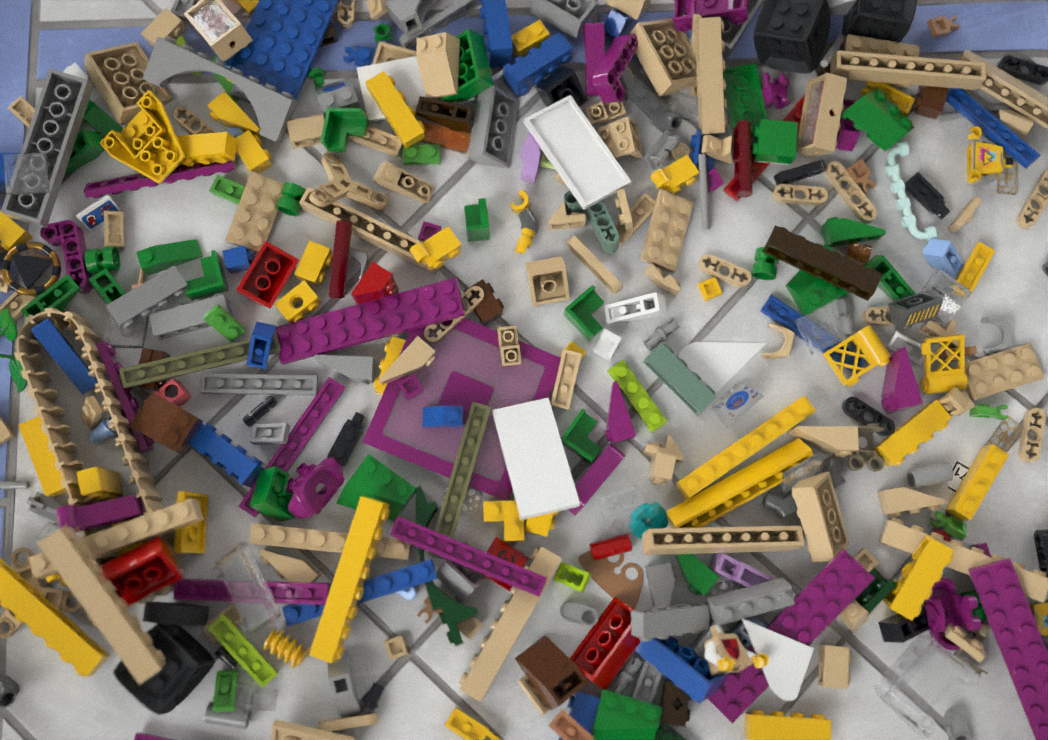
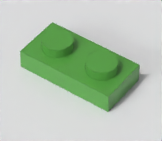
(421, 154)
(227, 189)
(224, 323)
(225, 691)

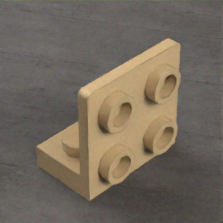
(622, 138)

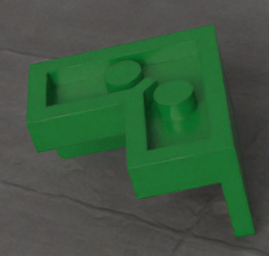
(341, 124)
(477, 221)
(213, 280)
(581, 312)
(576, 437)
(271, 494)

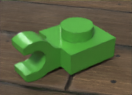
(986, 411)
(951, 525)

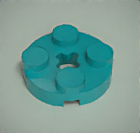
(654, 512)

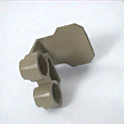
(866, 455)
(980, 635)

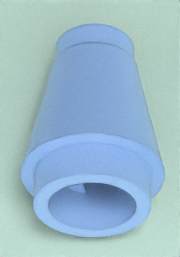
(102, 431)

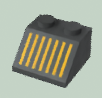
(914, 309)

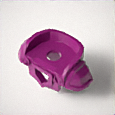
(306, 500)
(957, 610)

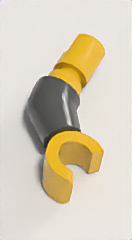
(528, 221)

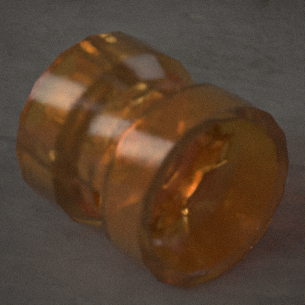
(858, 251)

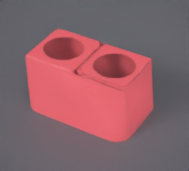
(182, 396)

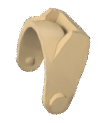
(786, 349)

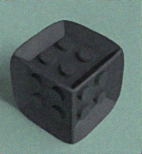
(880, 19)
(792, 34)
(184, 669)

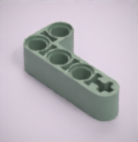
(597, 219)

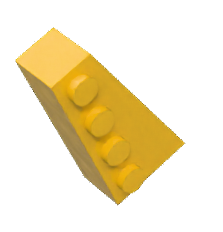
(919, 577)

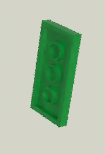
(743, 95)

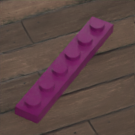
(128, 403)

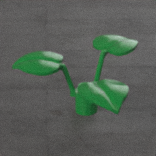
(10, 330)

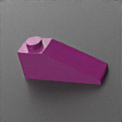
(847, 133)
(618, 420)

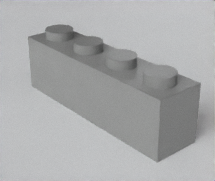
(146, 297)
(185, 318)
(750, 601)
(669, 620)

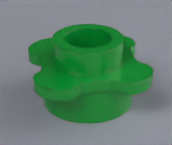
(378, 29)

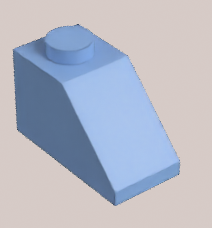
(943, 256)

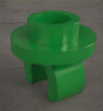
(317, 74)

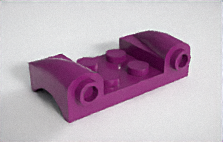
(684, 9)

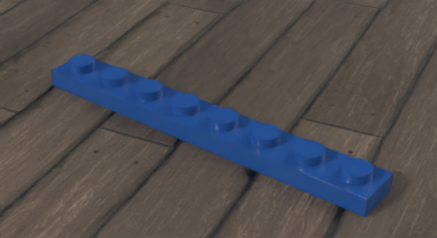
(373, 589)

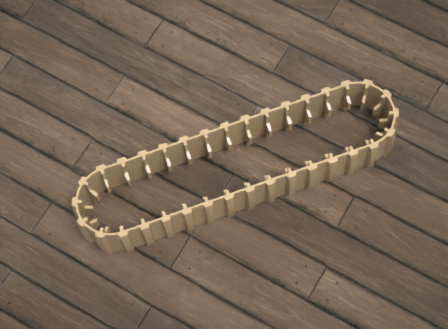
(31, 360)

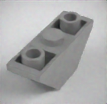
(343, 686)

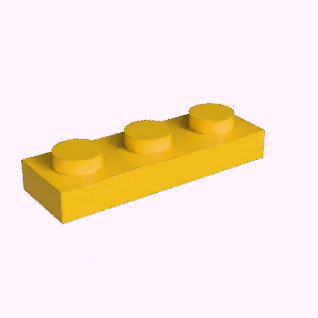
(975, 266)

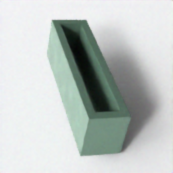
(679, 378)

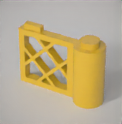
(871, 350)
(943, 379)

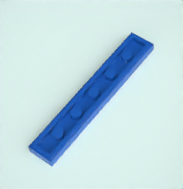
(992, 127)
(786, 317)

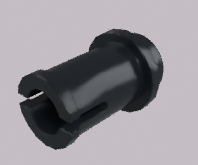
(226, 657)
(374, 696)

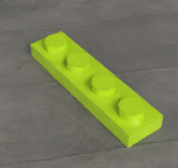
(637, 396)
(242, 650)

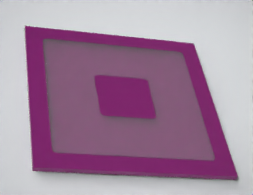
(463, 373)

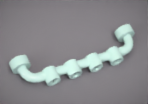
(903, 202)

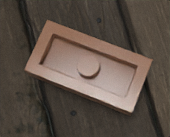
(568, 728)

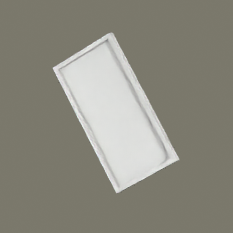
(407, 79)
(577, 152)
(535, 458)

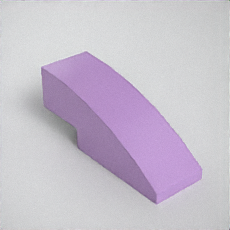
(531, 157)
(737, 571)

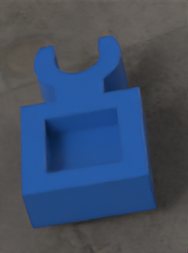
(363, 56)

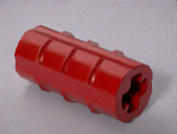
(610, 547)

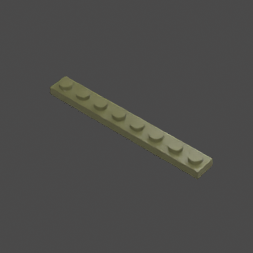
(189, 363)
(462, 471)

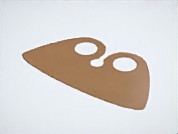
(614, 584)

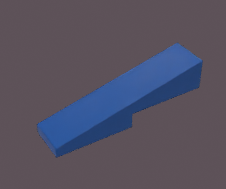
(64, 355)

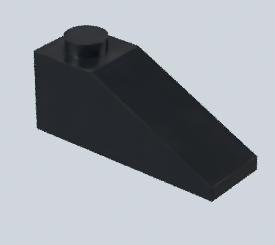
(901, 629)

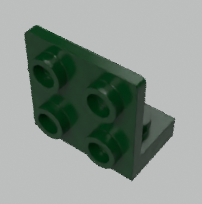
(875, 591)

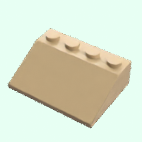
(665, 56)
(120, 81)

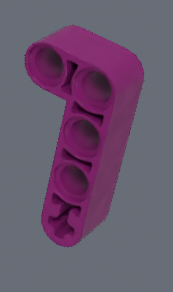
(594, 52)
(611, 68)
(72, 258)
(597, 475)
(100, 513)

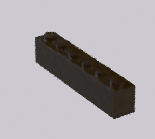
(822, 263)

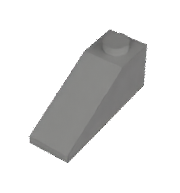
(356, 368)
(661, 583)

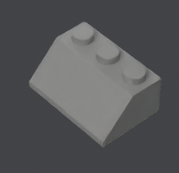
(564, 14)

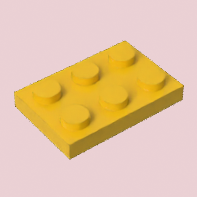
(192, 537)

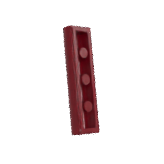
(742, 159)
(340, 259)

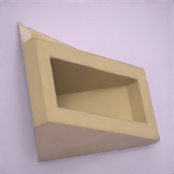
(1016, 121)

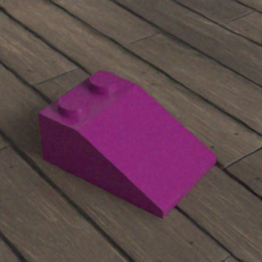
(899, 386)

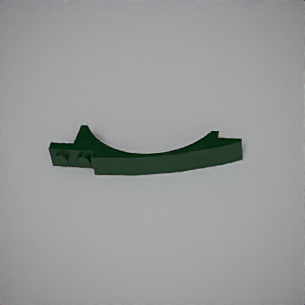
(452, 612)

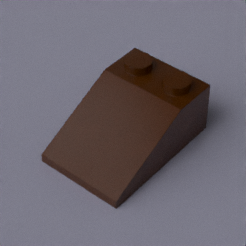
(166, 423)

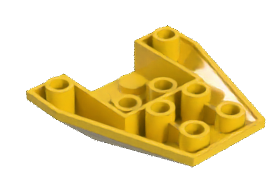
(147, 141)

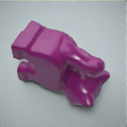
(776, 91)

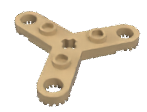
(342, 186)
(56, 596)

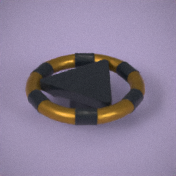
(30, 268)

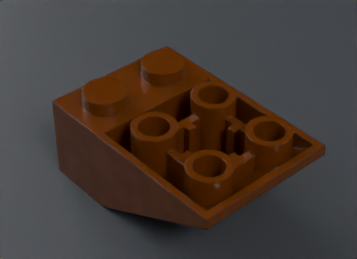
(551, 672)

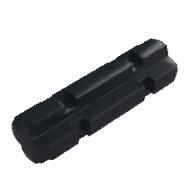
(260, 411)

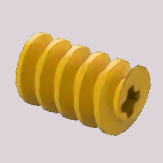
(286, 648)

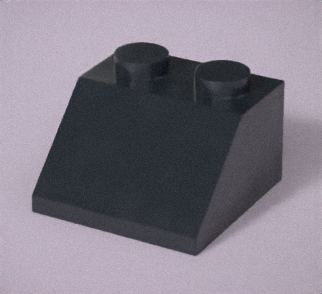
(560, 85)

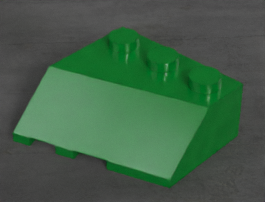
(473, 68)
(879, 118)
(813, 293)
(380, 483)
(625, 718)

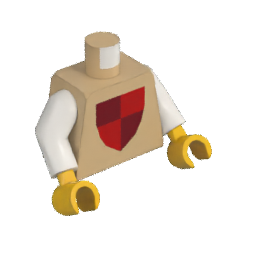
(728, 654)

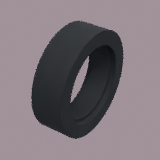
(176, 613)

